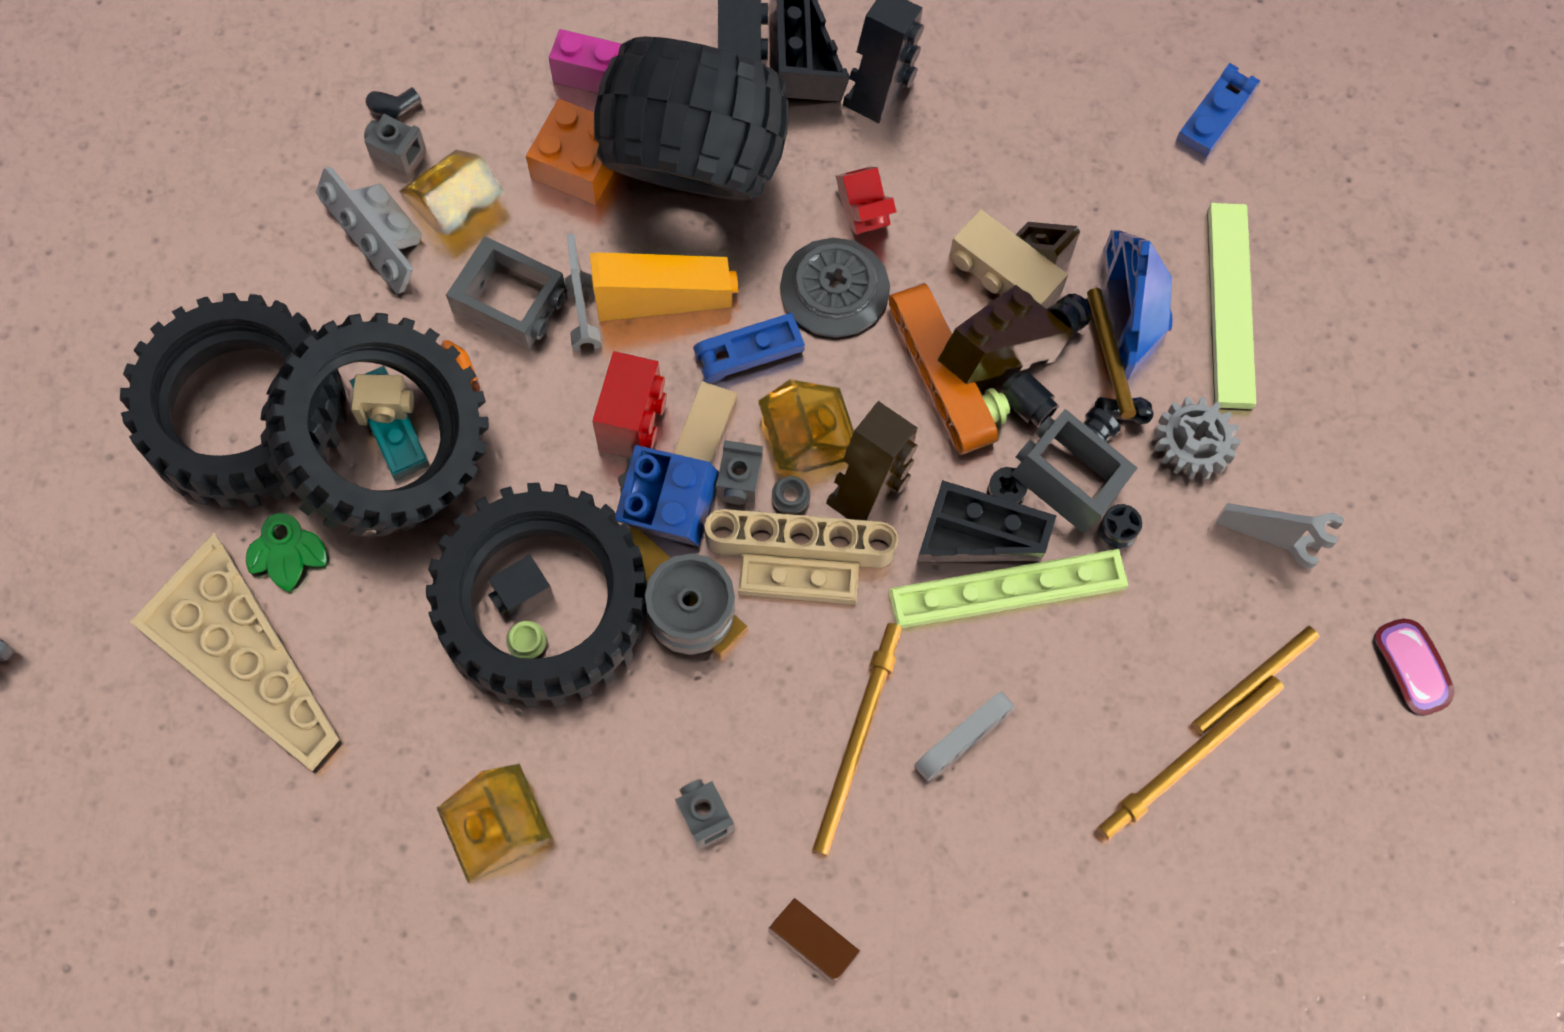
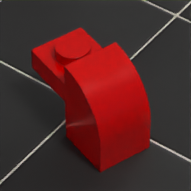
(864, 199)

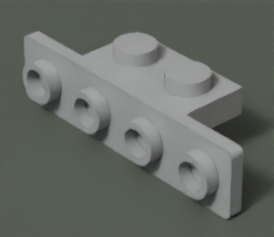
(374, 224)

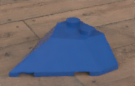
(1149, 296)

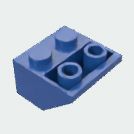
(667, 495)

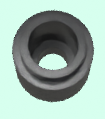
(1029, 398)

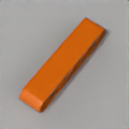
(926, 336)

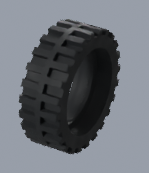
(176, 354)
(423, 363)
(523, 517)

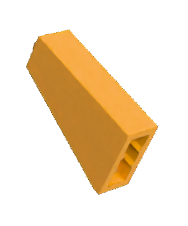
(659, 284)

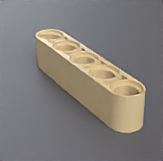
(784, 526)

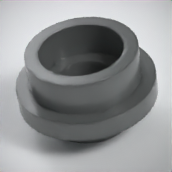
(791, 484)

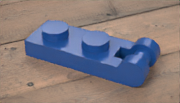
(1217, 111)
(749, 347)

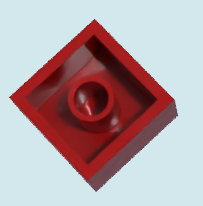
(629, 405)

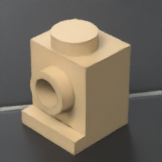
(381, 398)

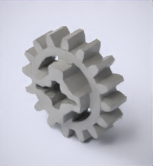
(1209, 425)

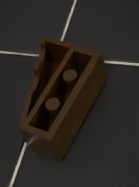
(1004, 336)
(877, 464)

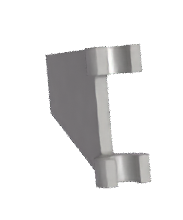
(575, 284)
(1283, 529)

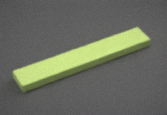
(1231, 306)
(1008, 588)

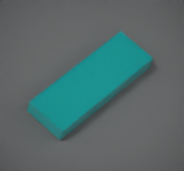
(397, 441)

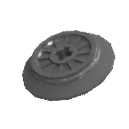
(837, 310)

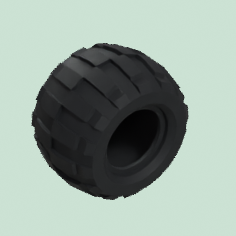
(691, 118)

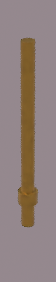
(881, 665)
(1135, 805)

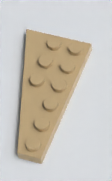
(224, 639)

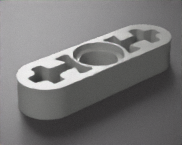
(964, 736)

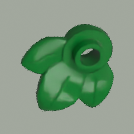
(287, 556)

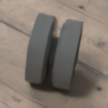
(668, 599)

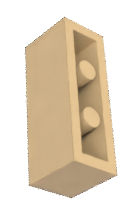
(1005, 260)

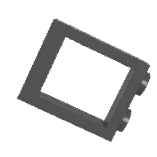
(477, 273)
(1056, 488)

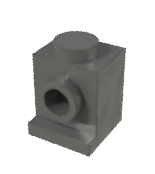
(394, 143)
(742, 458)
(708, 827)

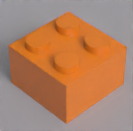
(566, 154)

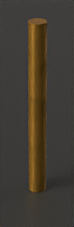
(1111, 353)
(1255, 680)

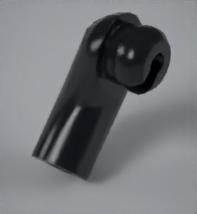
(393, 106)
(1142, 406)

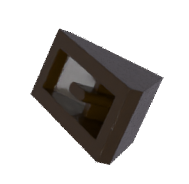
(1051, 240)

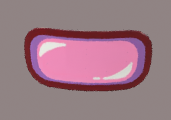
(1416, 666)

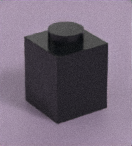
(520, 588)

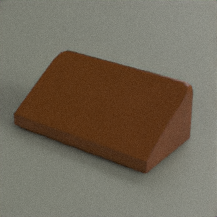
(814, 941)

